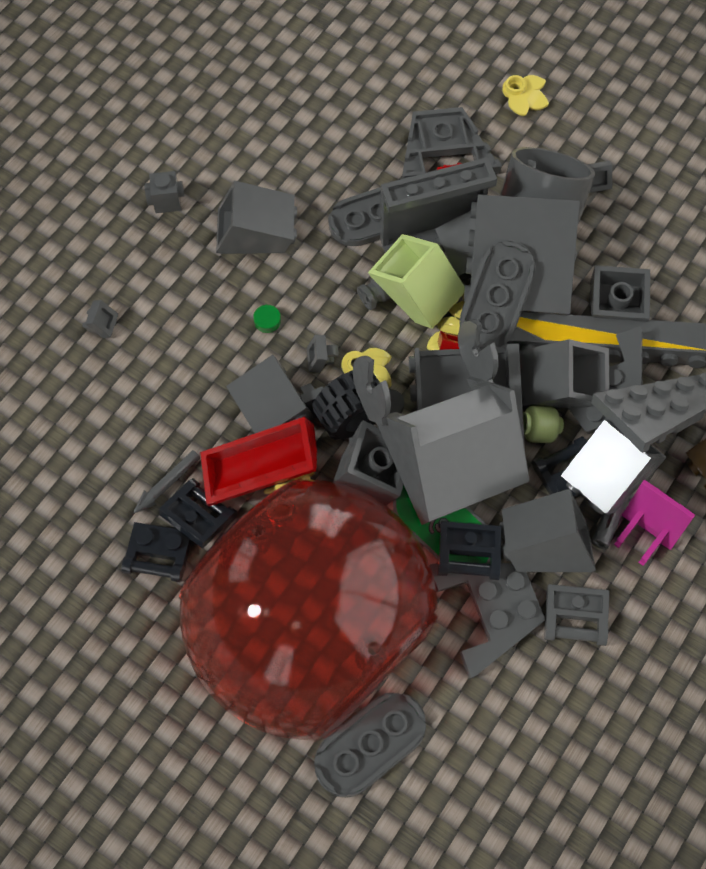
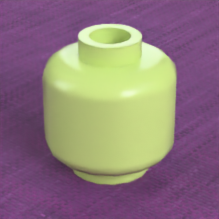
(542, 424)

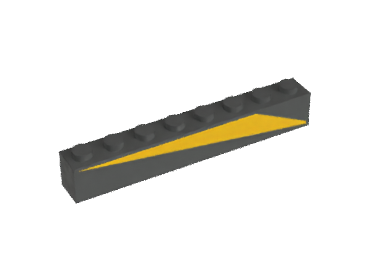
(661, 343)

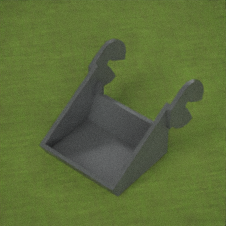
(457, 447)

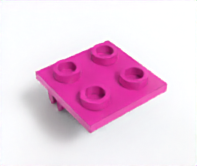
(657, 515)

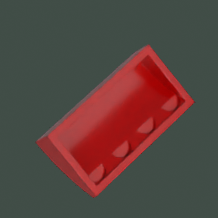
(259, 461)

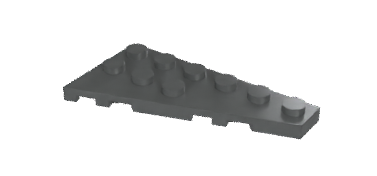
(654, 409)

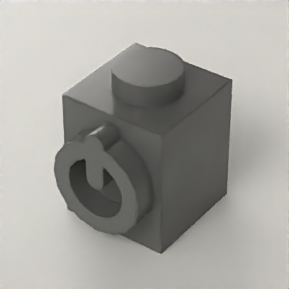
(164, 192)

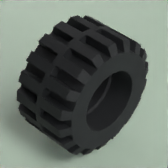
(340, 407)

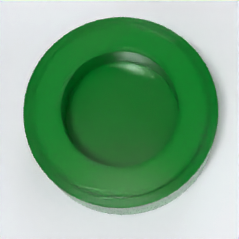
(267, 318)

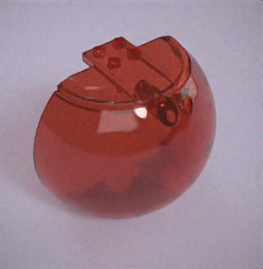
(296, 600)

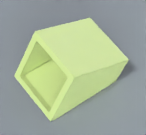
(418, 279)

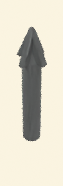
(147, 498)

